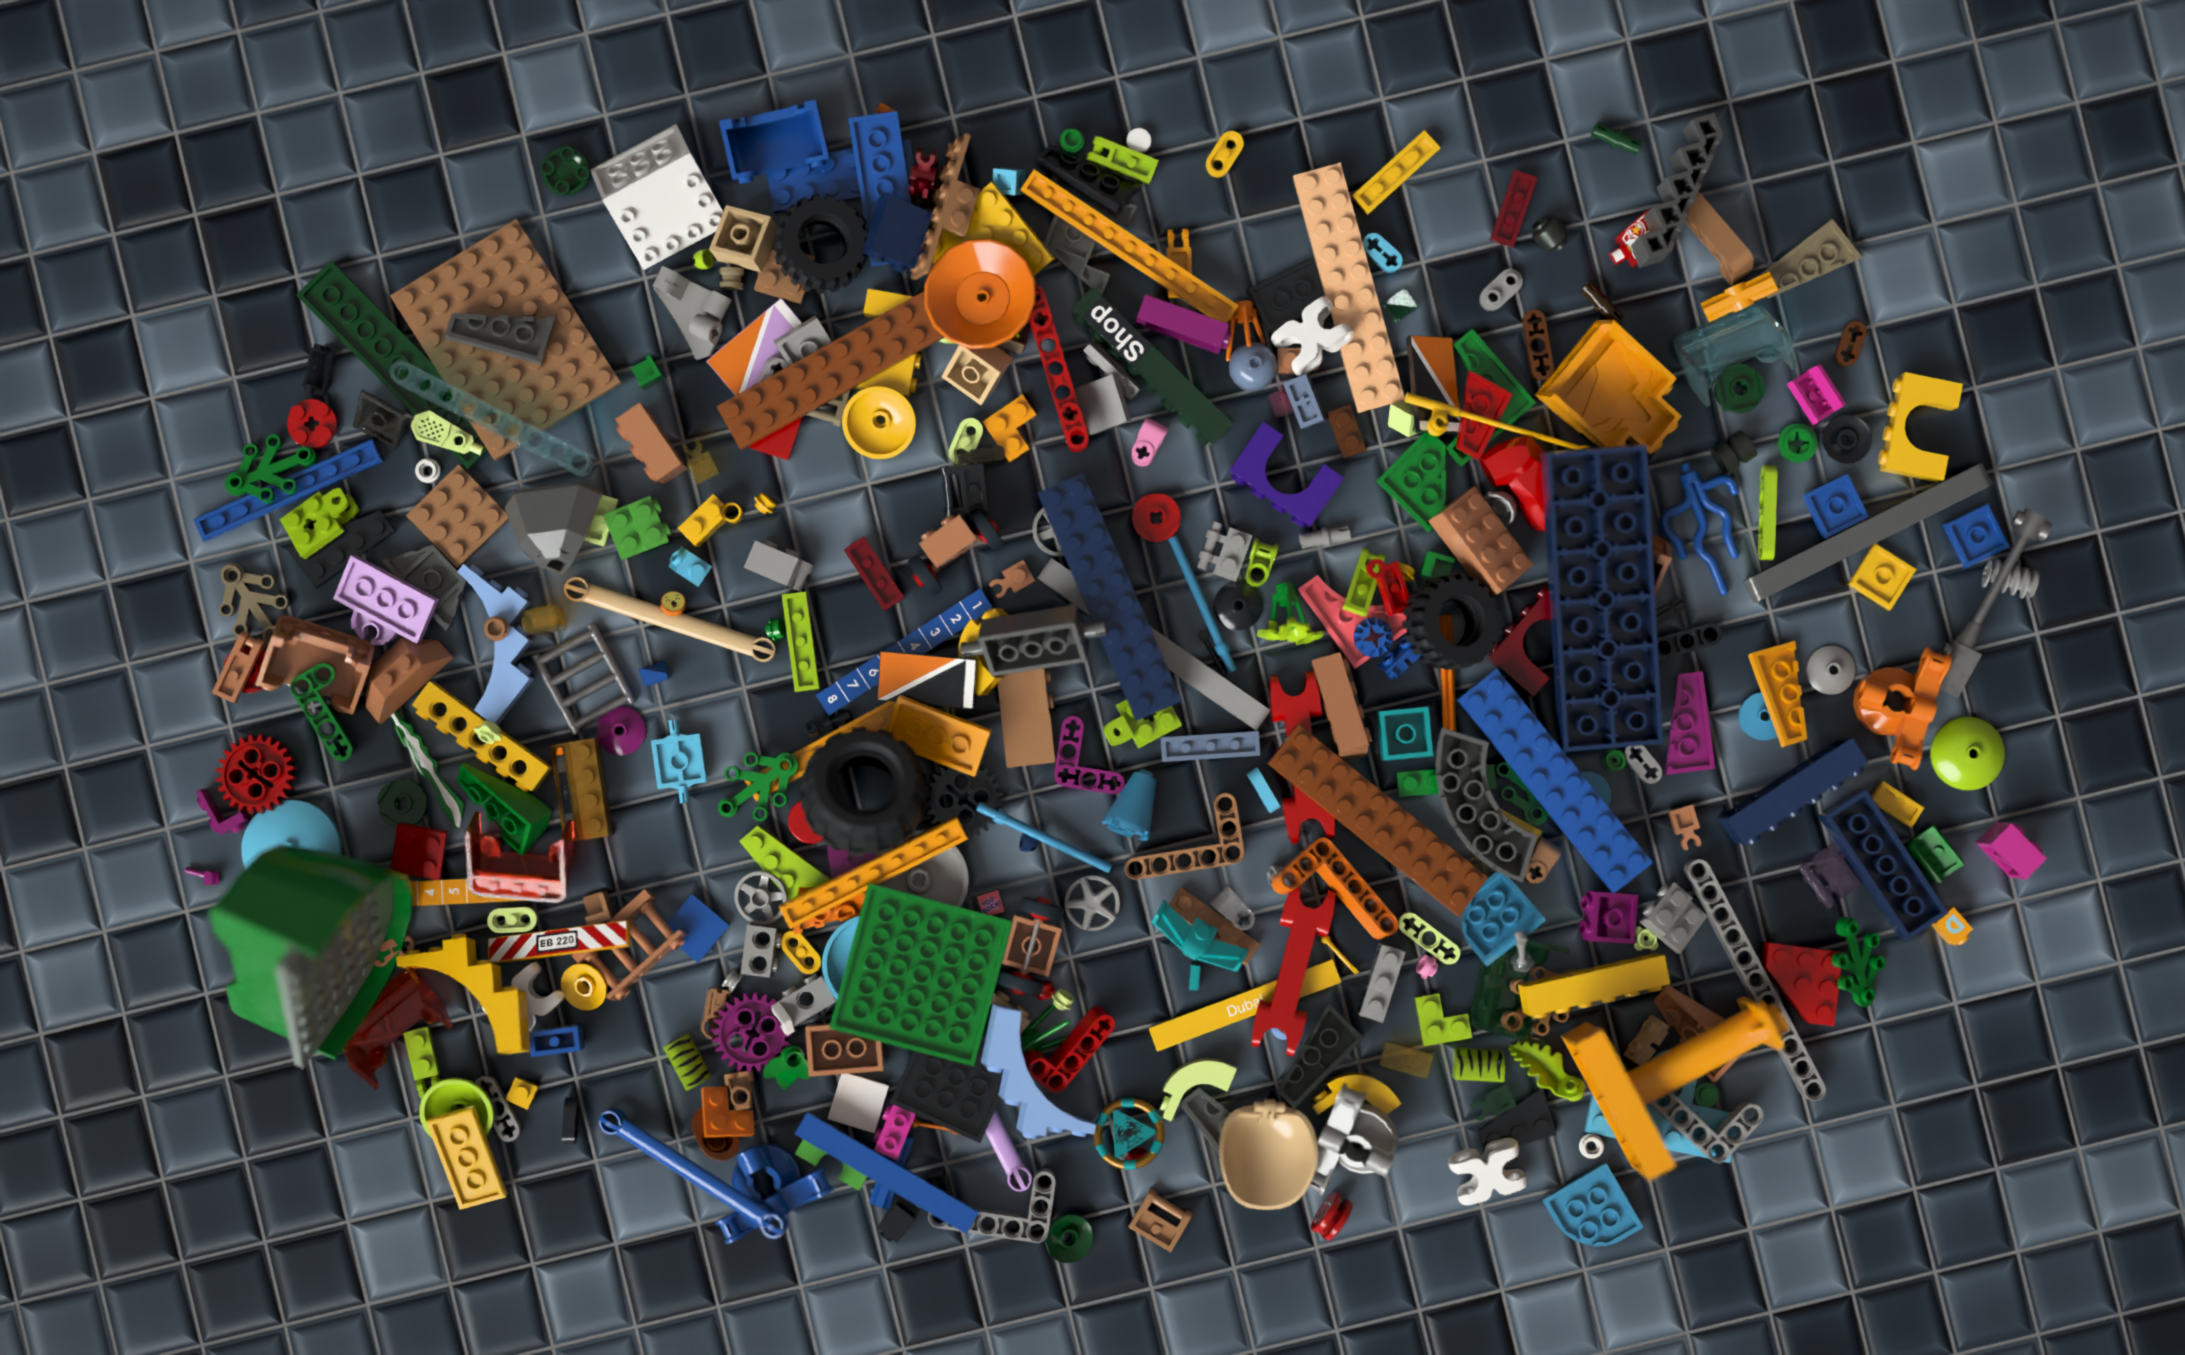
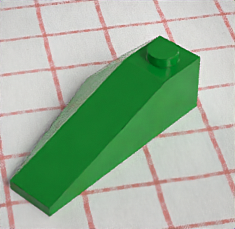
(514, 811)

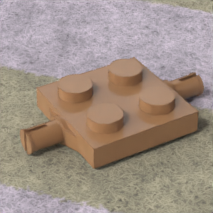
(774, 283)

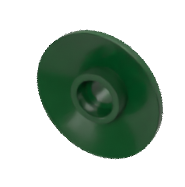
(1076, 1245)

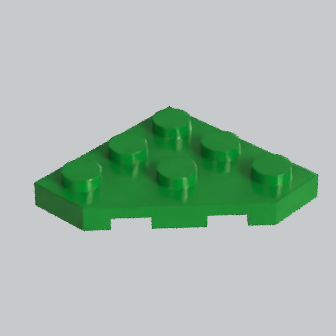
(1419, 479)

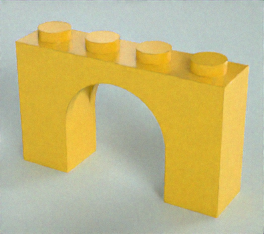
(902, 374)
(1899, 454)

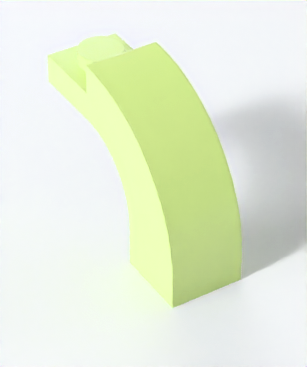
(1193, 1073)

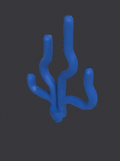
(1695, 496)

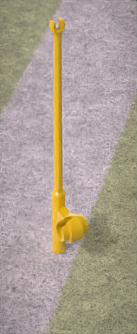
(1438, 422)

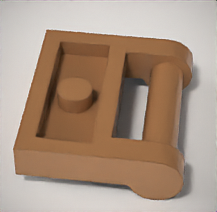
(1156, 1227)

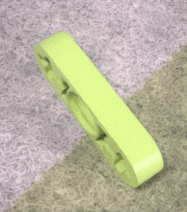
(1447, 943)

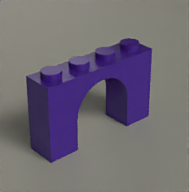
(1302, 506)

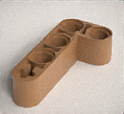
(1720, 240)

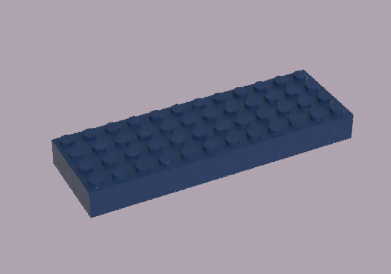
(1602, 597)

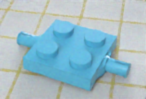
(679, 761)

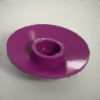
(633, 733)

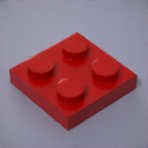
(419, 851)

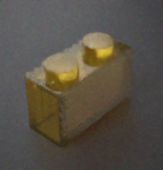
(544, 620)

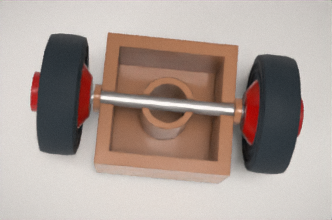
(950, 543)
(1031, 945)

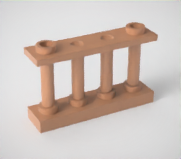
(640, 904)

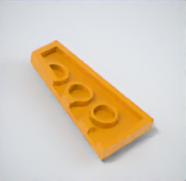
(1779, 685)

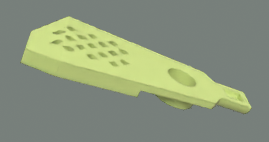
(448, 435)

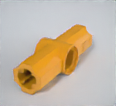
(1739, 296)

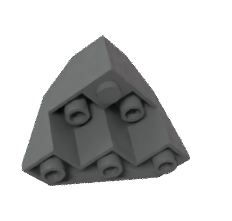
(552, 522)

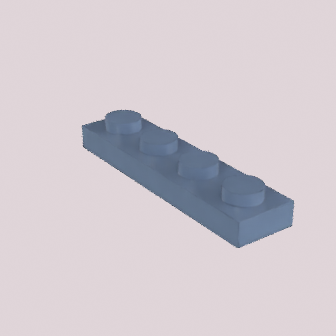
(1210, 746)

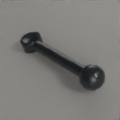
(1203, 635)

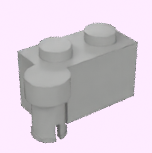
(778, 565)

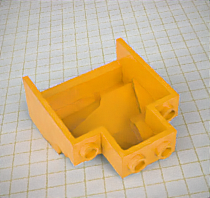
(1612, 390)

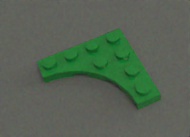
(1482, 361)

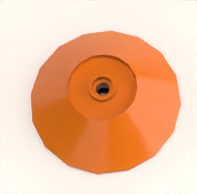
(977, 270)

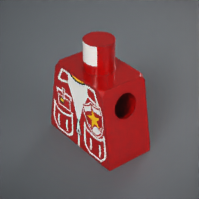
(1626, 239)

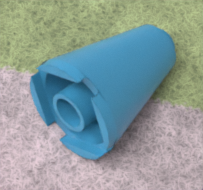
(1133, 807)

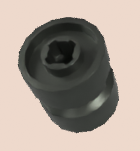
(1736, 450)

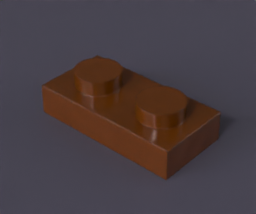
(1346, 431)

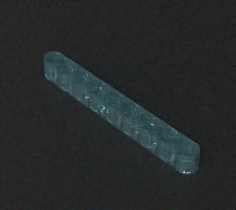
(480, 413)

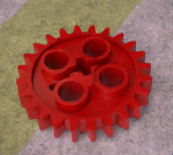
(269, 756)

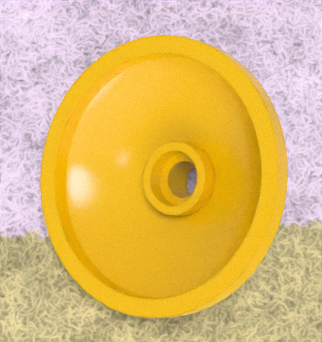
(876, 438)

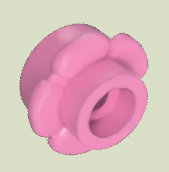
(1426, 966)

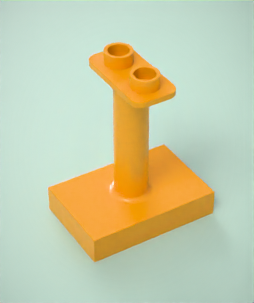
(1625, 1095)

